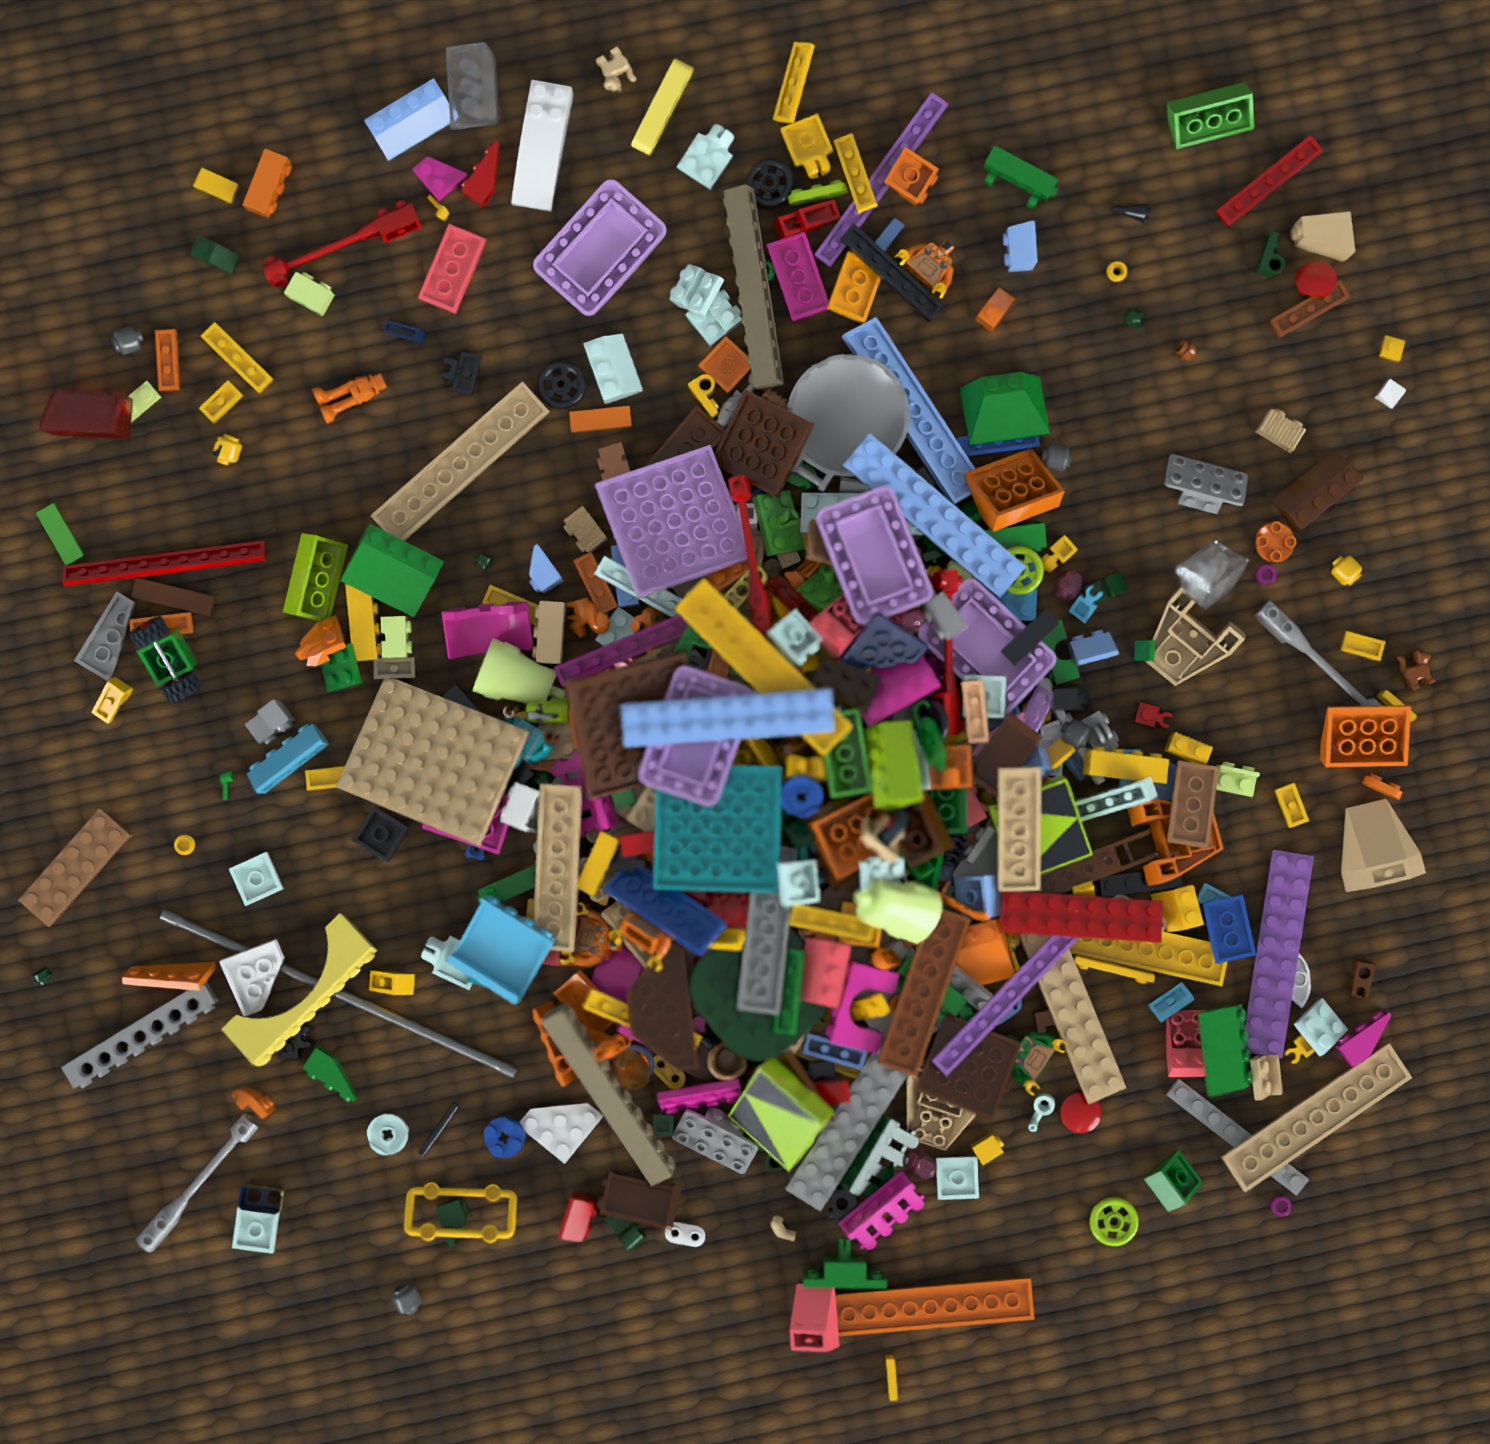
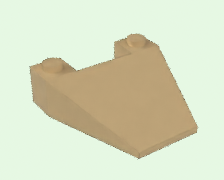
(1186, 645)

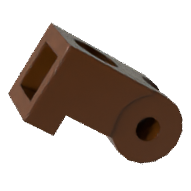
(1361, 978)
(1042, 1019)

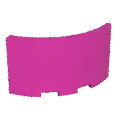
(473, 629)
(617, 973)

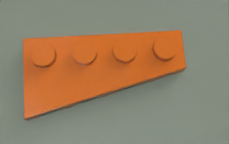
(178, 976)

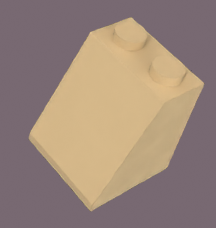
(1325, 235)

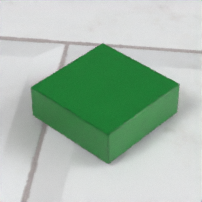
(1144, 650)

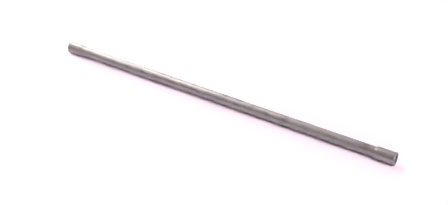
(499, 1065)

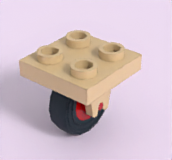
(885, 834)

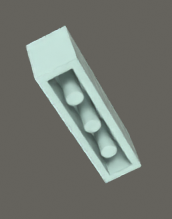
(1116, 799)

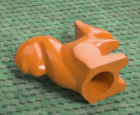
(585, 613)

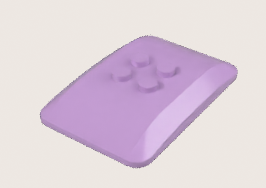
(600, 247)
(874, 554)
(979, 646)
(693, 768)

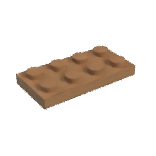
(1192, 804)

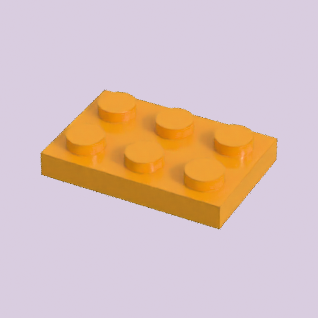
(854, 289)

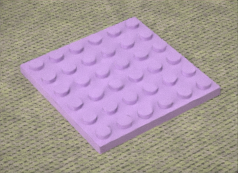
(673, 521)

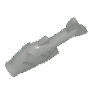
(730, 405)

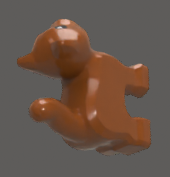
(1417, 672)

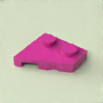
(438, 177)

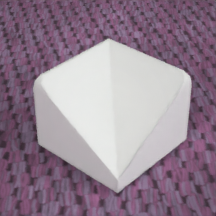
(1390, 393)

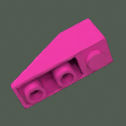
(1363, 1040)

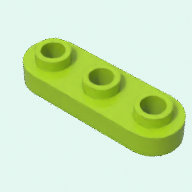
(817, 193)

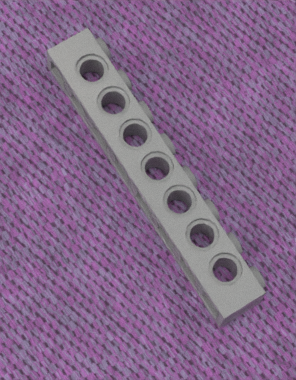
(76, 1069)

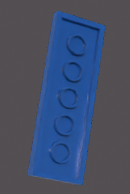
(666, 909)

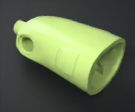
(514, 676)
(900, 908)

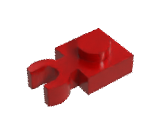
(1149, 715)

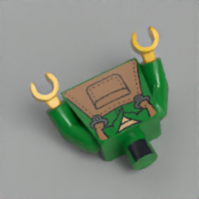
(1033, 1056)

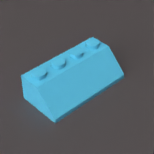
(287, 759)

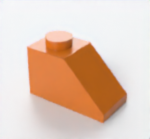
(995, 309)

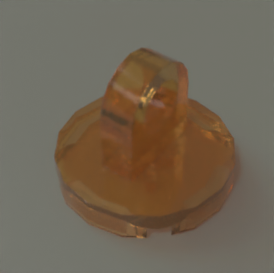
(631, 1069)

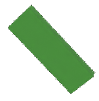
(60, 534)

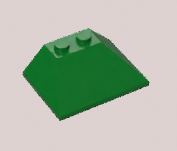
(1004, 408)

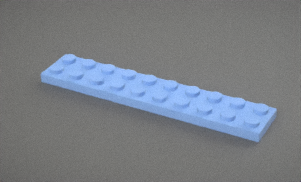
(926, 427)
(936, 516)
(727, 718)

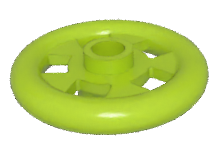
(1035, 576)
(1102, 1233)

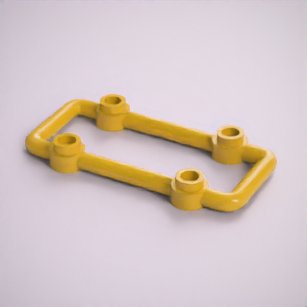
(488, 1233)

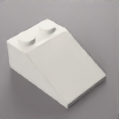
(522, 808)

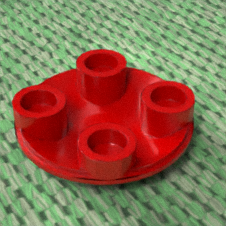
(1316, 279)
(1078, 1114)

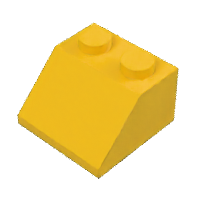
(1179, 908)

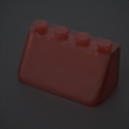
(87, 415)

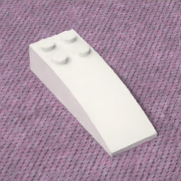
(541, 145)

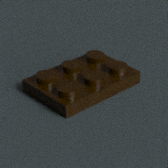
(847, 683)

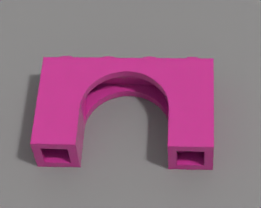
(857, 978)

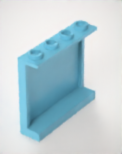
(502, 949)

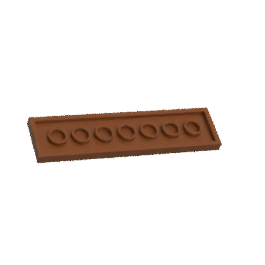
(923, 994)

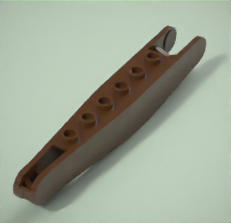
(1092, 868)

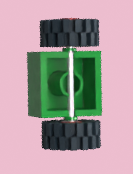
(166, 658)

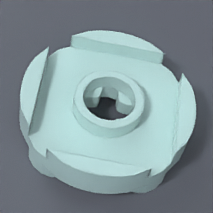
(390, 1145)

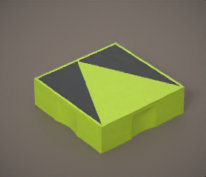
(1060, 825)
(780, 1113)

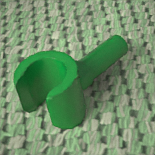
(226, 777)

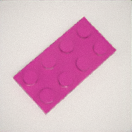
(798, 276)
(697, 1096)

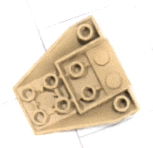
(1377, 848)
(933, 1119)

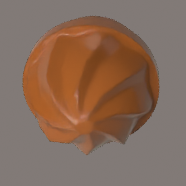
(1186, 350)

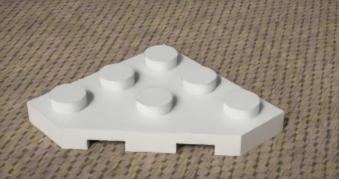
(253, 975)
(561, 1127)

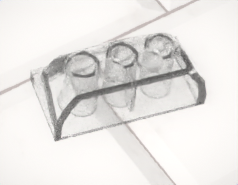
(472, 86)
(1211, 573)

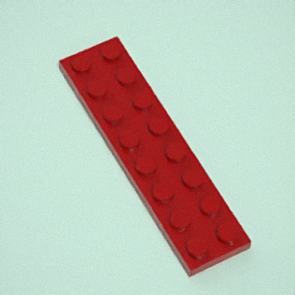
(1080, 916)

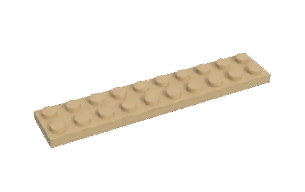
(460, 463)
(1077, 1024)
(1316, 1117)

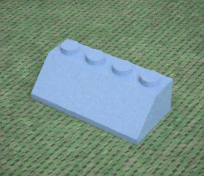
(410, 119)

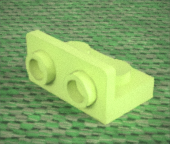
(1236, 780)

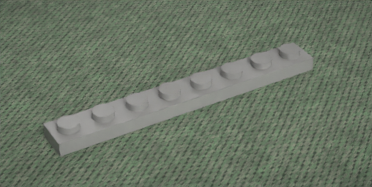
(1228, 1130)

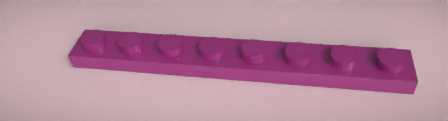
(622, 649)

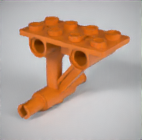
(607, 1045)

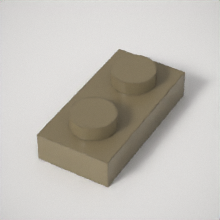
(394, 668)

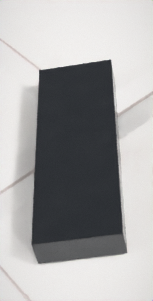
(1030, 637)

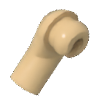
(780, 1231)

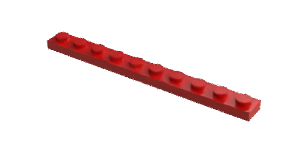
(164, 563)

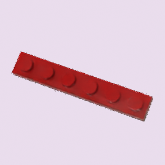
(1269, 181)

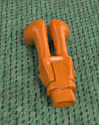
(361, 389)

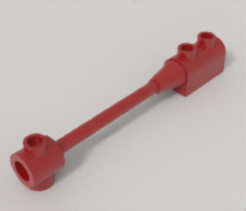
(387, 224)
(948, 582)
(758, 598)

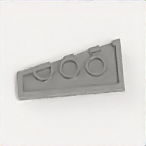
(106, 639)

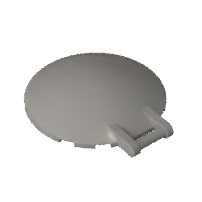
(847, 402)

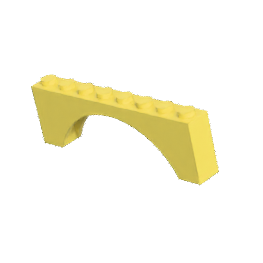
(346, 954)

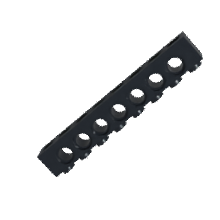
(825, 1068)

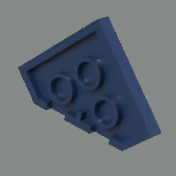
(883, 645)

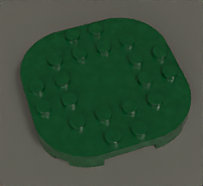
(745, 1033)

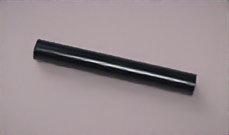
(438, 1129)

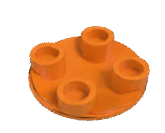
(1275, 542)

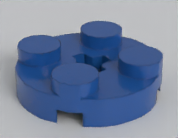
(790, 790)
(509, 1126)

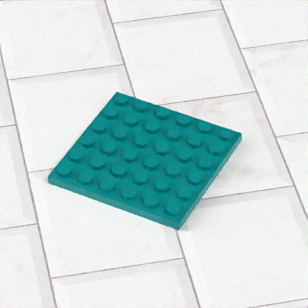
(722, 844)

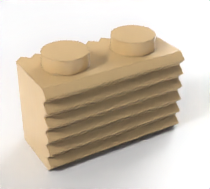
(1281, 430)
(585, 530)

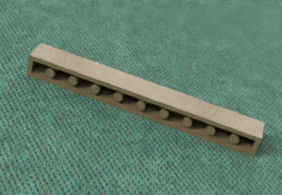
(753, 287)
(608, 1094)

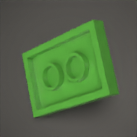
(778, 523)
(821, 588)

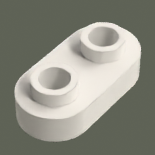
(685, 1231)

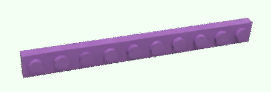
(910, 138)
(1002, 1002)

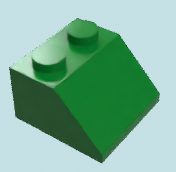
(1173, 1181)

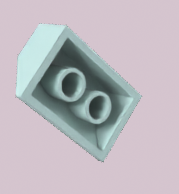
(613, 367)

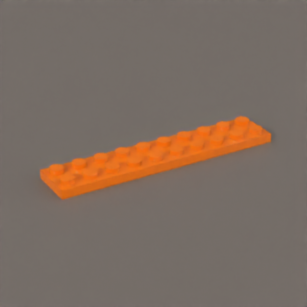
(934, 1306)

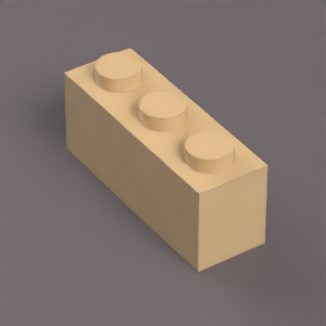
(549, 632)

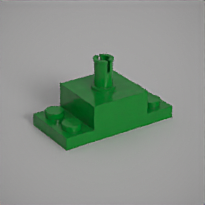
(844, 1271)

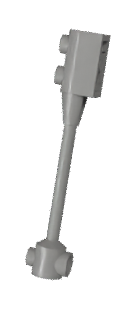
(944, 615)
(1287, 631)
(170, 1214)

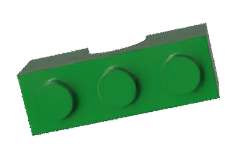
(1063, 669)

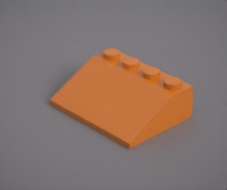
(1013, 489)
(1366, 736)
(840, 835)
(986, 953)

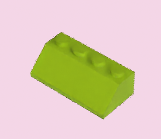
(315, 577)
(893, 765)

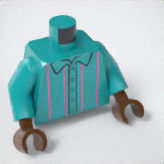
(537, 745)

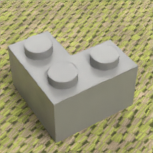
(270, 721)

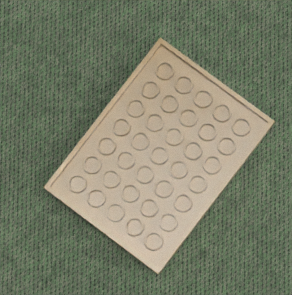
(432, 760)

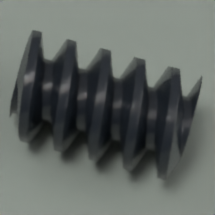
(951, 854)

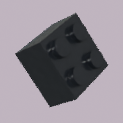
(381, 833)

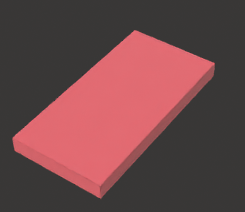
(452, 268)

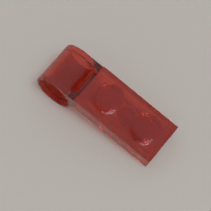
(791, 597)

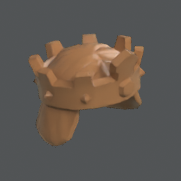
(724, 1063)

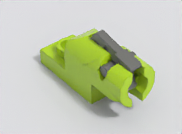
(548, 711)

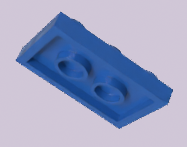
(1228, 929)

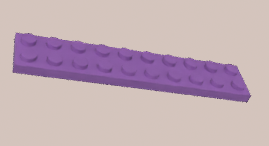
(1277, 952)

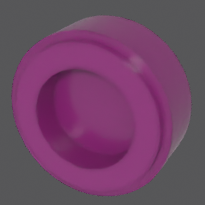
(1265, 574)
(1280, 1205)

